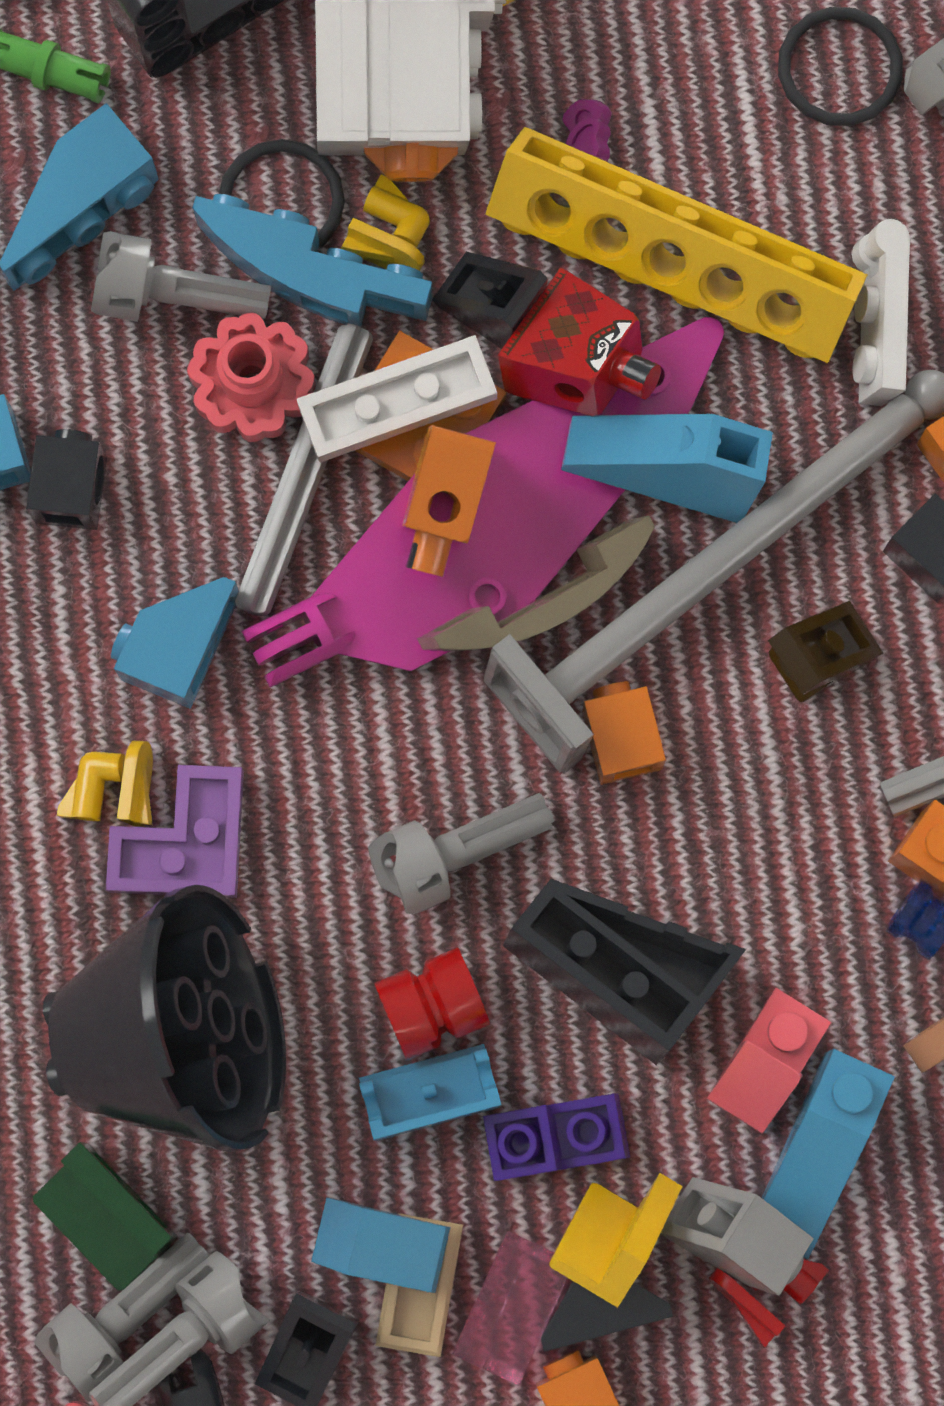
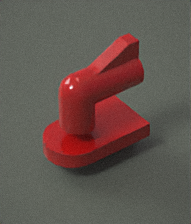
(758, 1318)

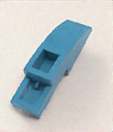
(285, 255)

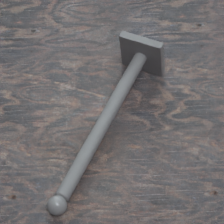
(543, 701)

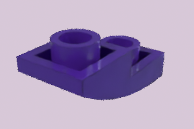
(556, 1137)

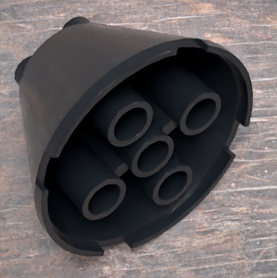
(174, 1027)

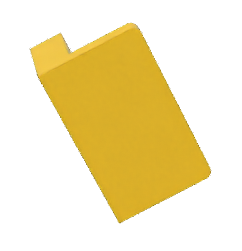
(613, 1238)

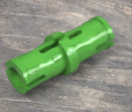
(52, 67)

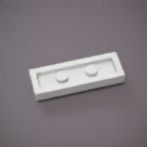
(397, 398)

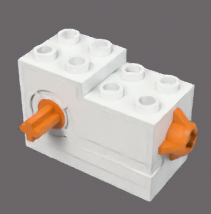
(399, 81)

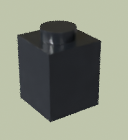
(920, 547)

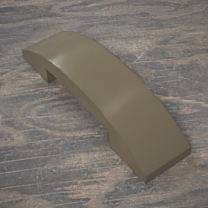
(606, 562)

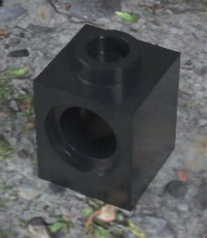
(67, 480)

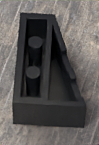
(619, 965)

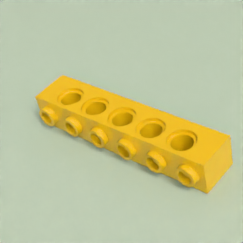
(705, 235)

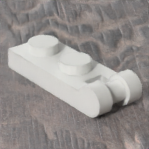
(883, 312)

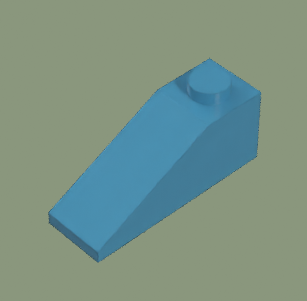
(826, 1141)

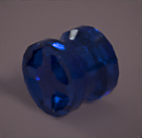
(920, 920)

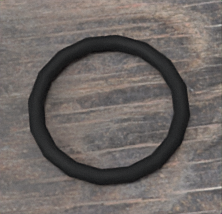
(859, 17)
(309, 153)

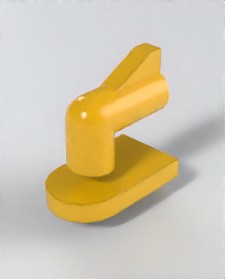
(380, 247)
(95, 768)

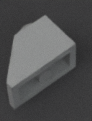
(738, 1234)

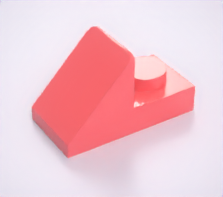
(769, 1061)

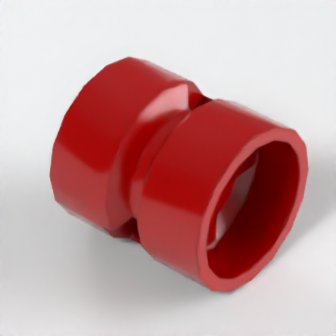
(432, 1003)

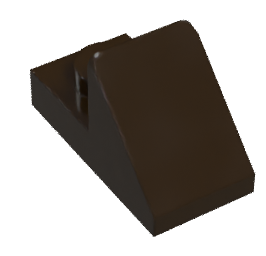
(822, 650)

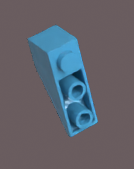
(83, 184)
(675, 458)

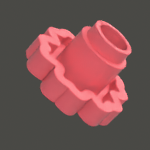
(254, 403)

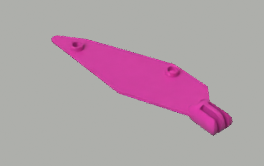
(520, 537)

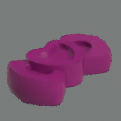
(589, 127)

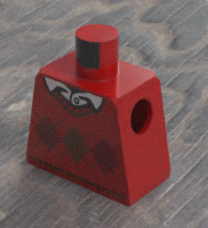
(576, 350)

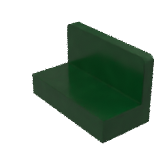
(103, 1216)

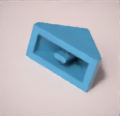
(380, 1245)

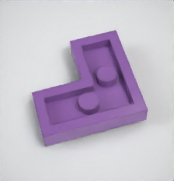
(196, 851)

